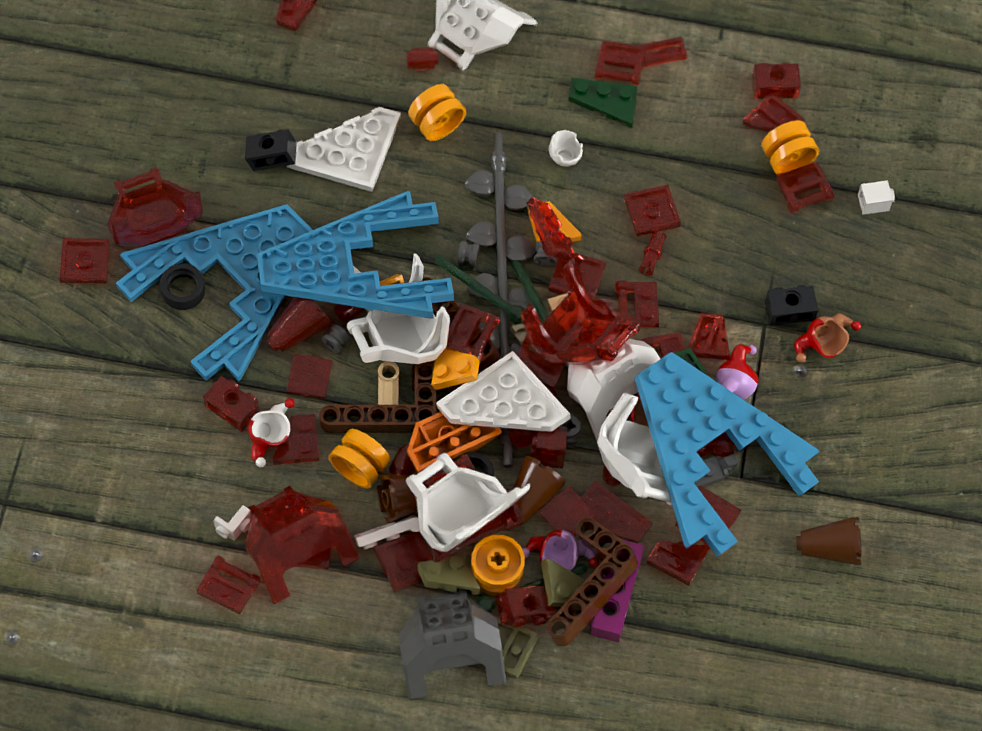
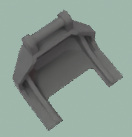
(449, 634)

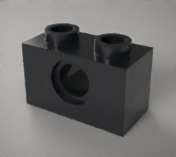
(270, 150)
(781, 313)

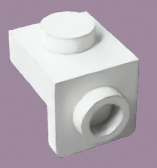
(237, 524)

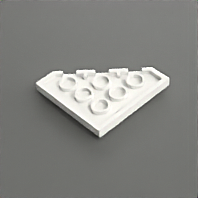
(351, 151)
(505, 398)

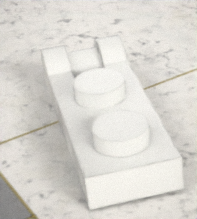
(389, 531)

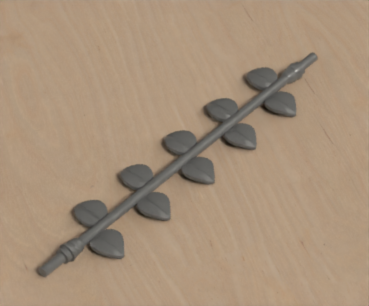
(516, 248)

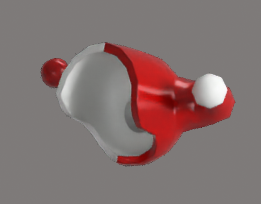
(269, 430)

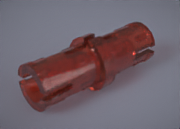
(652, 253)

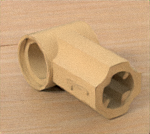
(388, 387)

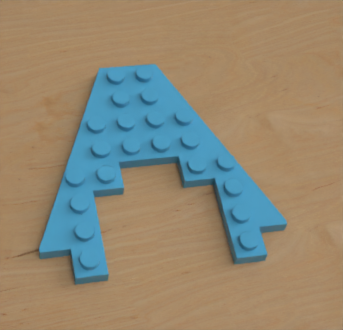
(235, 249)
(322, 266)
(689, 412)

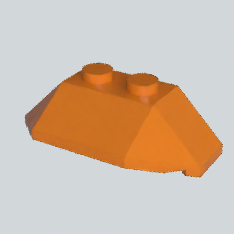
(439, 436)

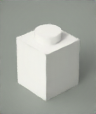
(875, 197)

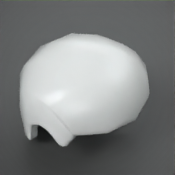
(565, 148)

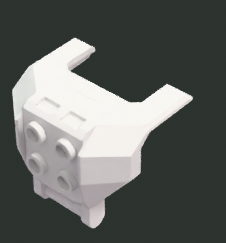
(474, 27)
(402, 336)
(603, 382)
(631, 453)
(458, 502)

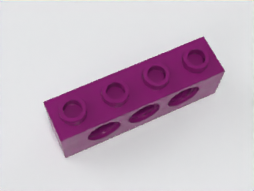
(611, 626)

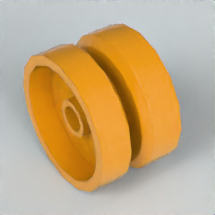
(437, 112)
(790, 147)
(359, 458)
(497, 564)

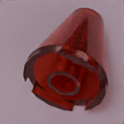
(297, 322)

